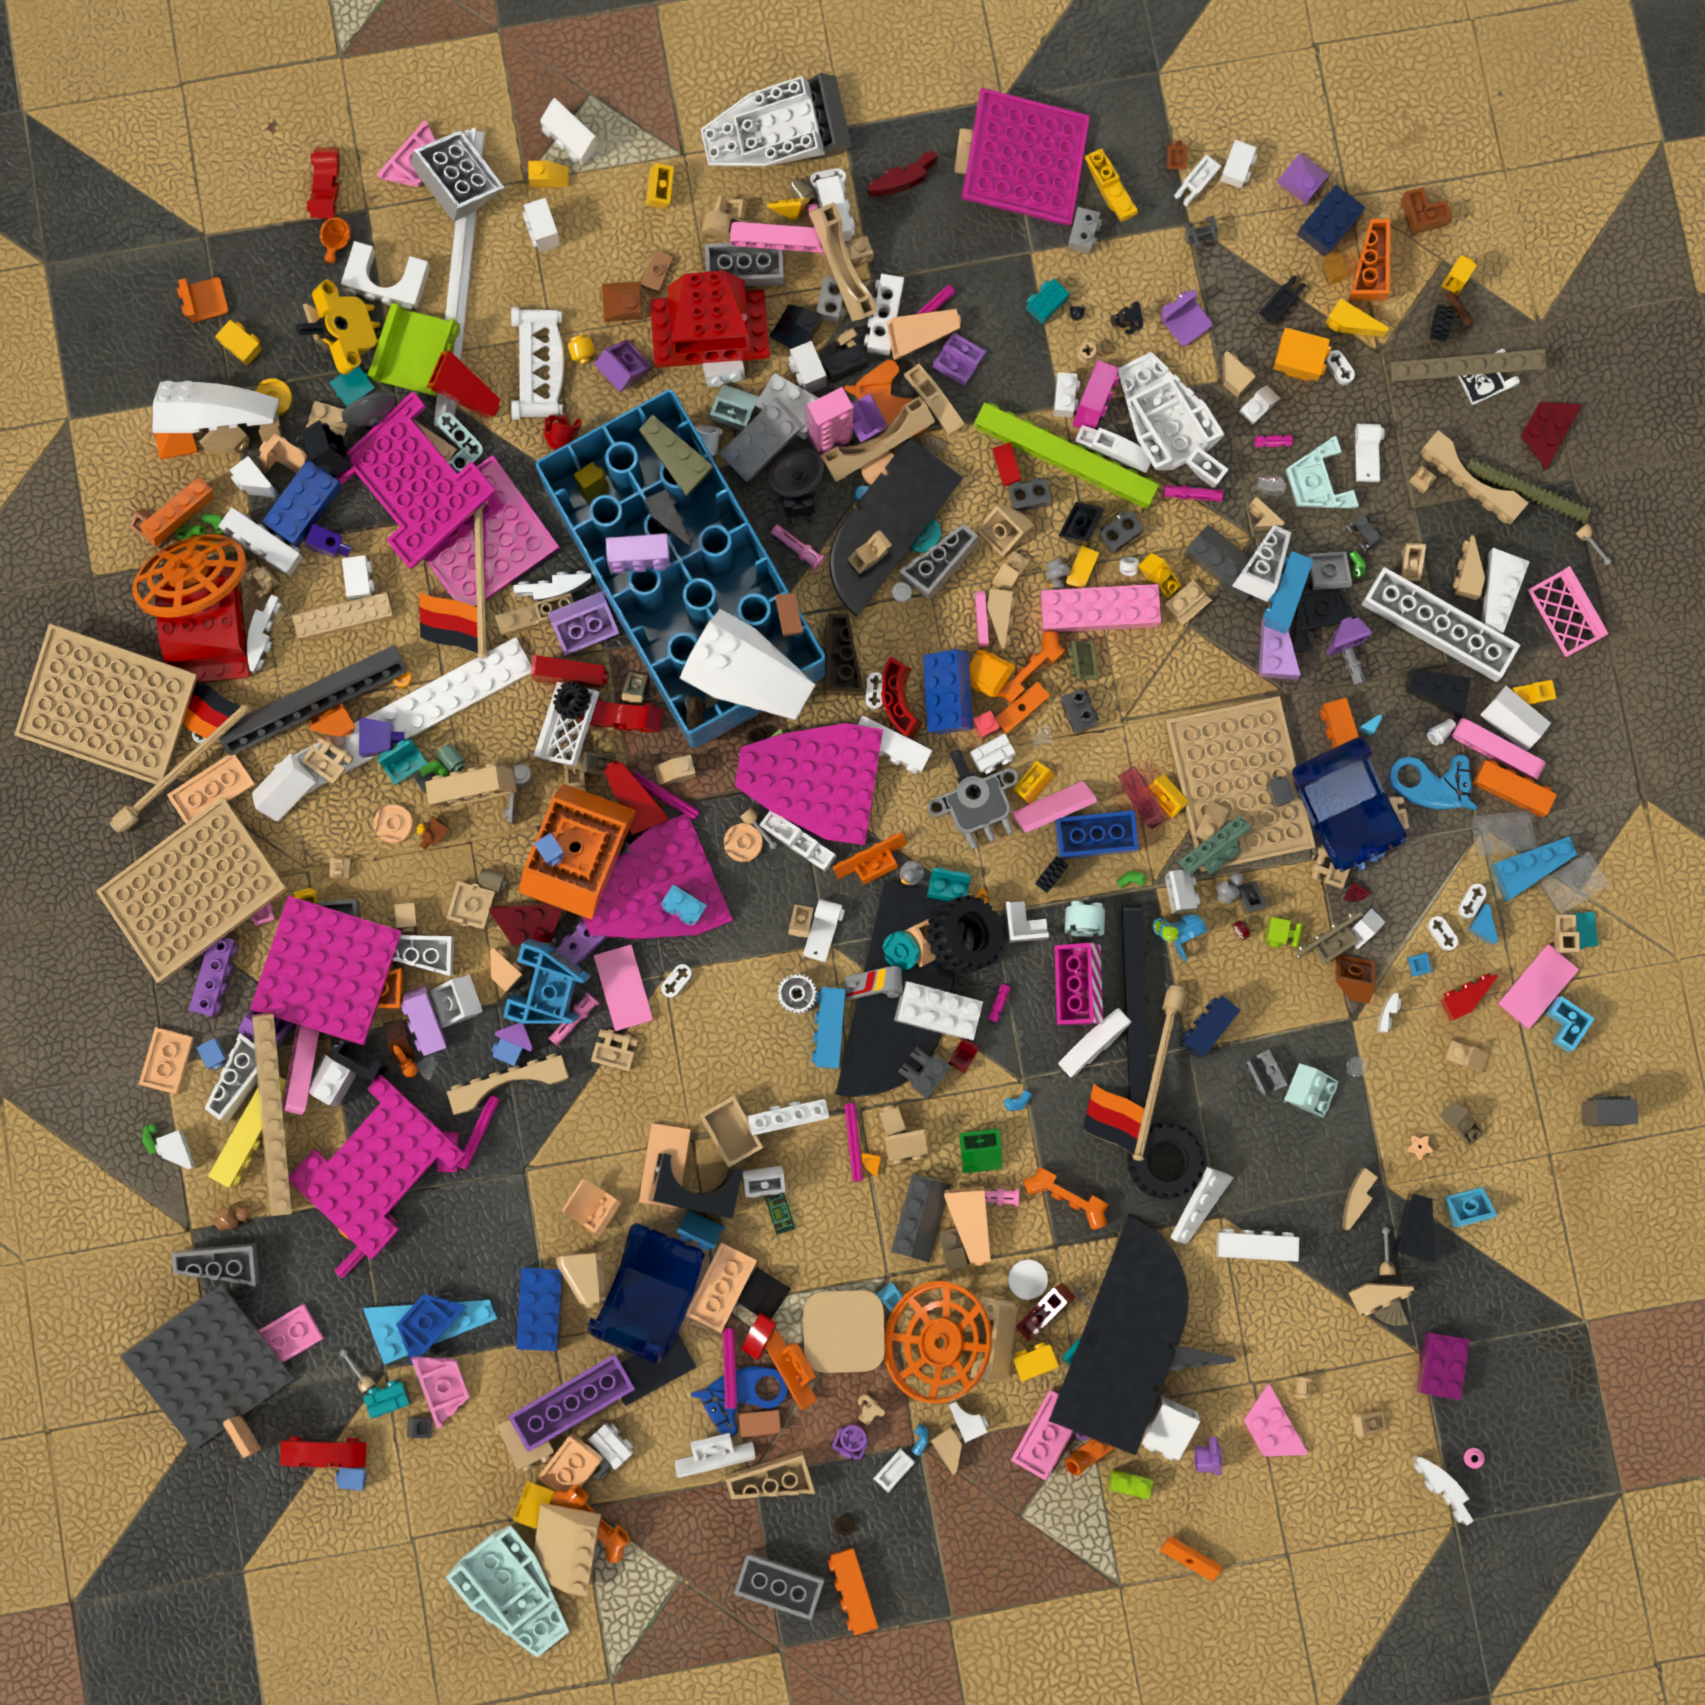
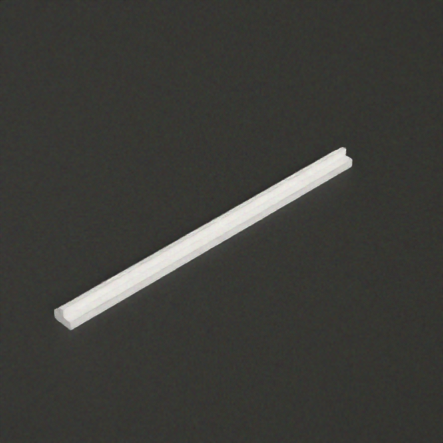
(460, 279)

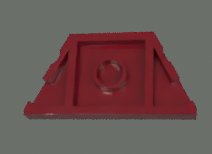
(1548, 428)
(527, 921)

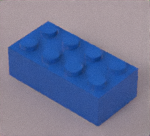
(302, 504)
(948, 692)
(1096, 835)
(539, 1309)

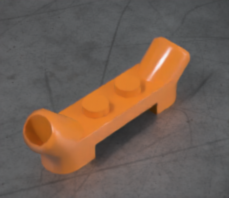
(1050, 652)
(1094, 1207)
(1085, 1456)
(614, 1539)

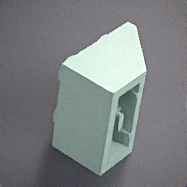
(733, 407)
(1311, 1090)

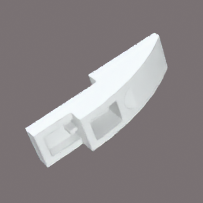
(1114, 446)
(561, 584)
(258, 641)
(1439, 1481)

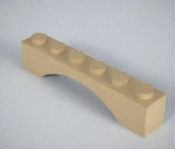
(829, 230)
(1442, 453)
(846, 459)
(468, 1097)

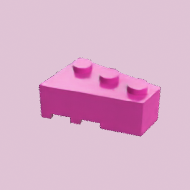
(1096, 395)

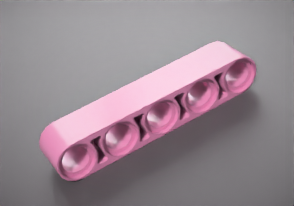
(775, 237)
(1498, 749)
(300, 1070)

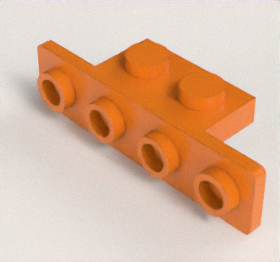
(873, 861)
(793, 1369)

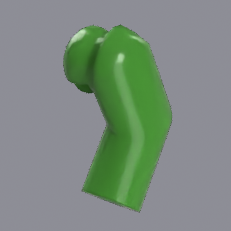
(212, 519)
(1359, 564)
(435, 767)
(147, 1139)

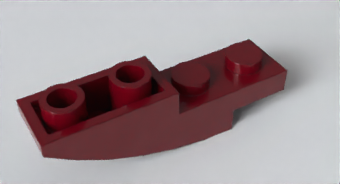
(897, 181)

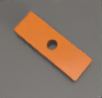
(1030, 700)
(1191, 1558)

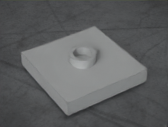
(1330, 571)

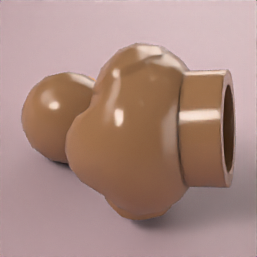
(228, 1219)

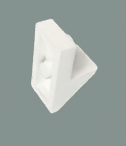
(1259, 404)

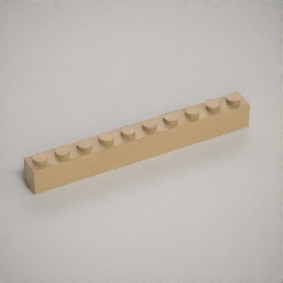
(271, 1114)

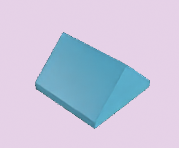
(1469, 1207)

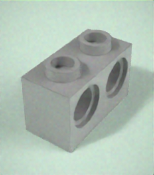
(828, 299)

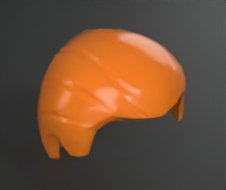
(334, 235)

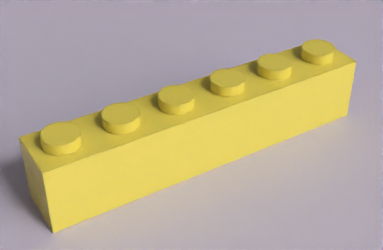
(241, 1144)

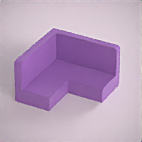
(867, 418)

